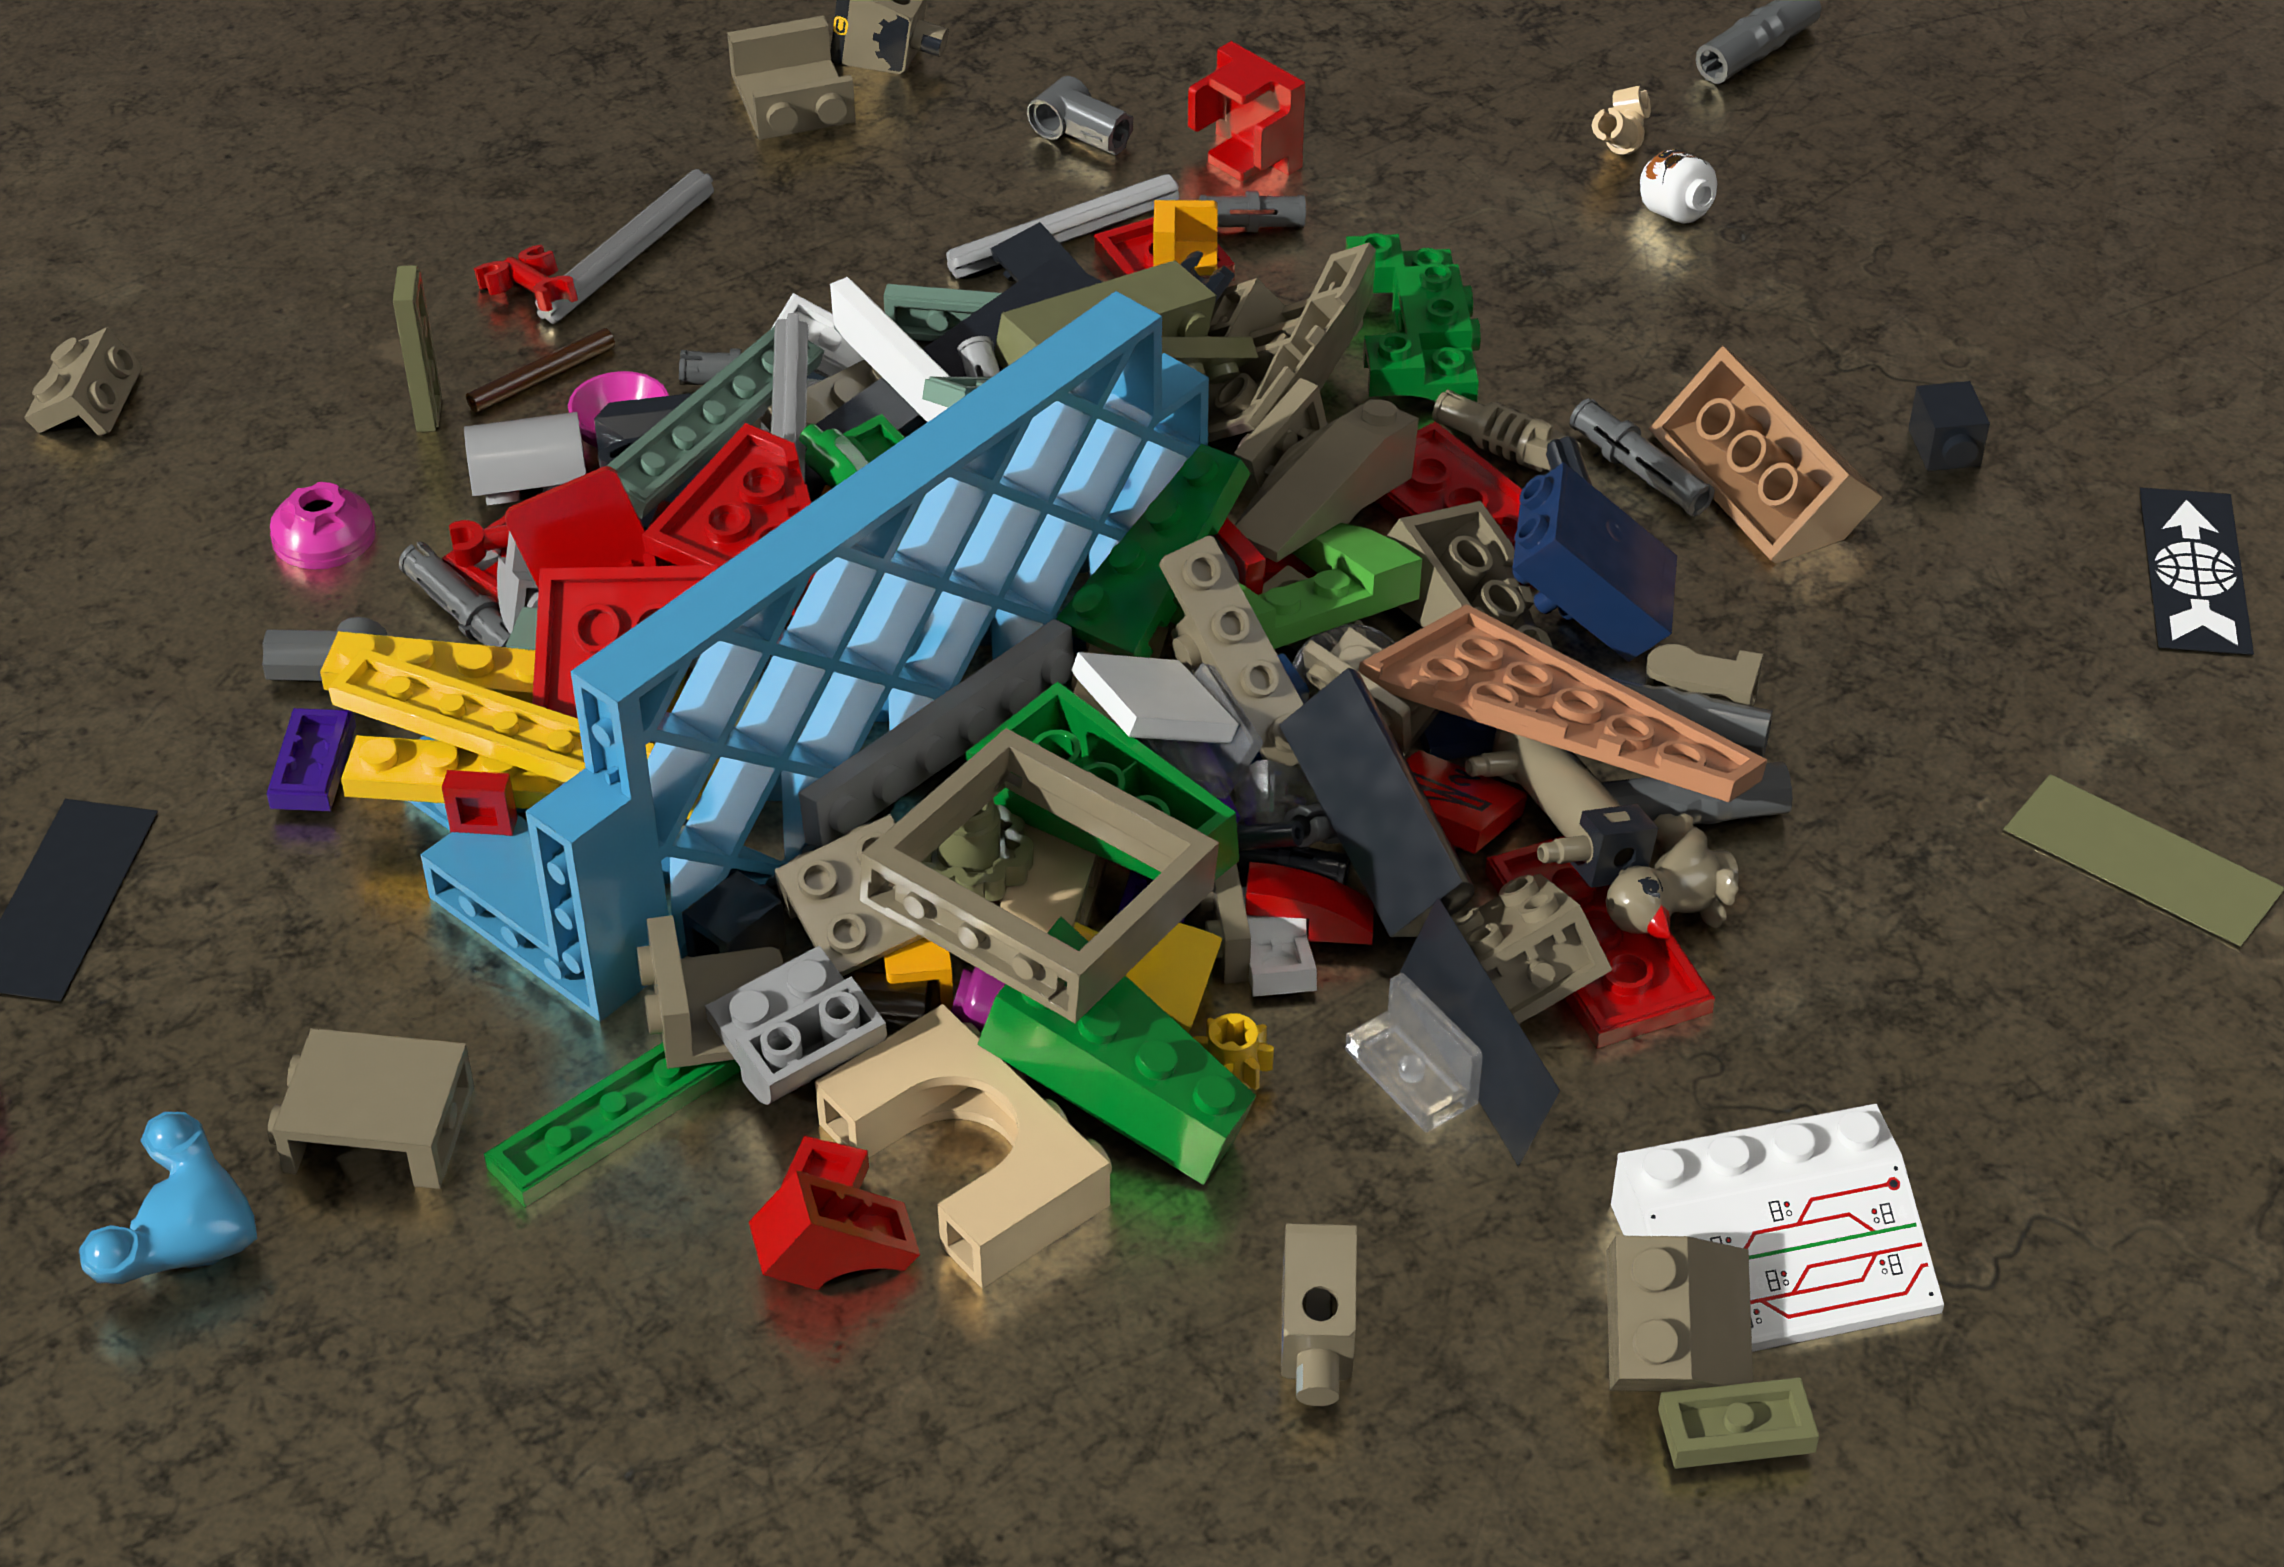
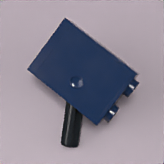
(1592, 557)

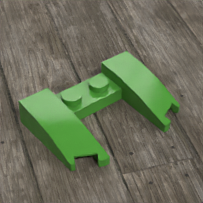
(1355, 579)

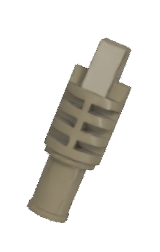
(1498, 429)

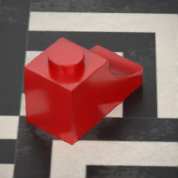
(830, 1229)

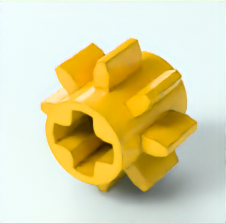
(1239, 1046)

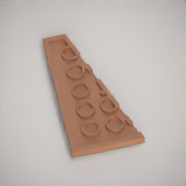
(1531, 690)

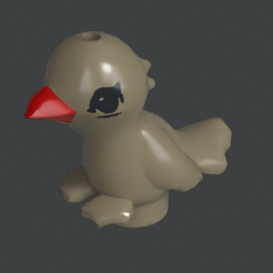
(1683, 881)

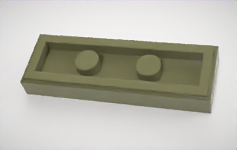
(417, 348)

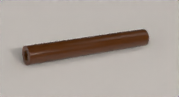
(540, 370)

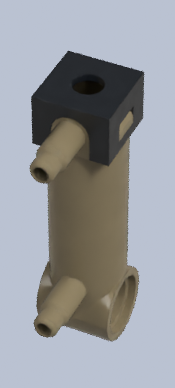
(1596, 828)

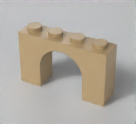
(939, 1074)

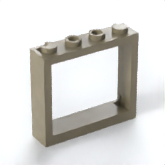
(1003, 942)

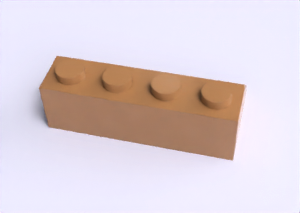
(1763, 460)

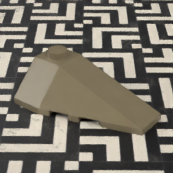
(1330, 477)
(1463, 564)

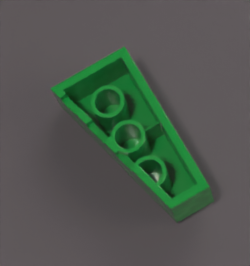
(1096, 744)
(1125, 1069)

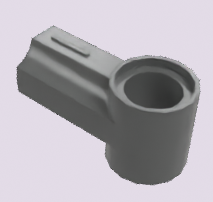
(1072, 111)
(301, 653)

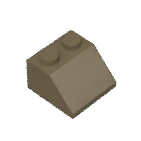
(1677, 1314)

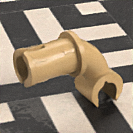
(1624, 123)

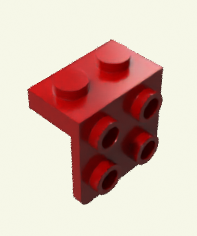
(580, 526)

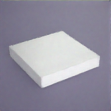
(1154, 698)

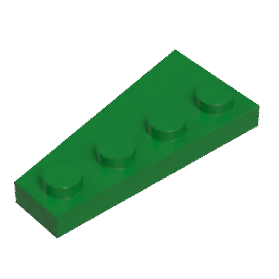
(1128, 590)

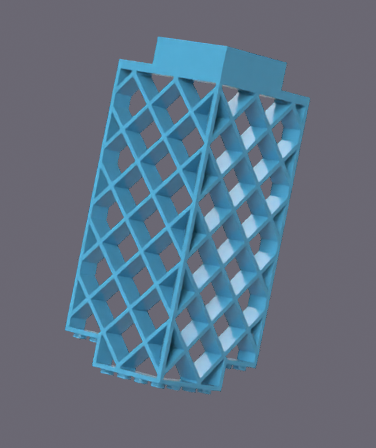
(1019, 498)

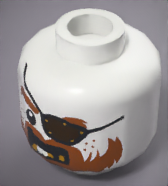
(1678, 186)

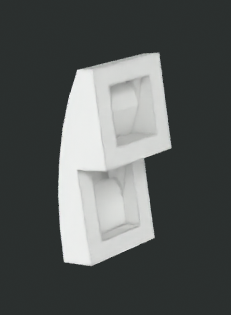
(1280, 955)

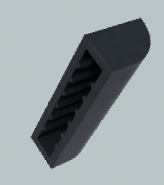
(1376, 805)

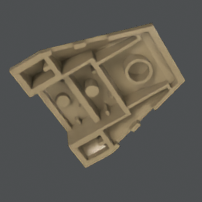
(1289, 339)

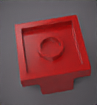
(1255, 111)

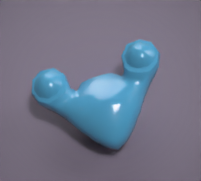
(183, 1220)

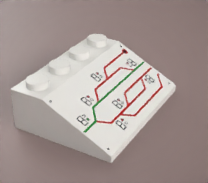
(1815, 1206)

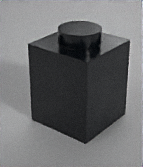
(1948, 426)
(734, 918)

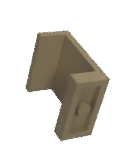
(790, 78)
(375, 1096)

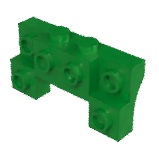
(1430, 321)

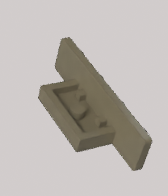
(1227, 634)

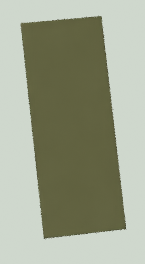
(2145, 859)

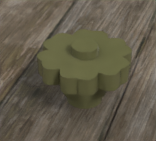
(986, 853)

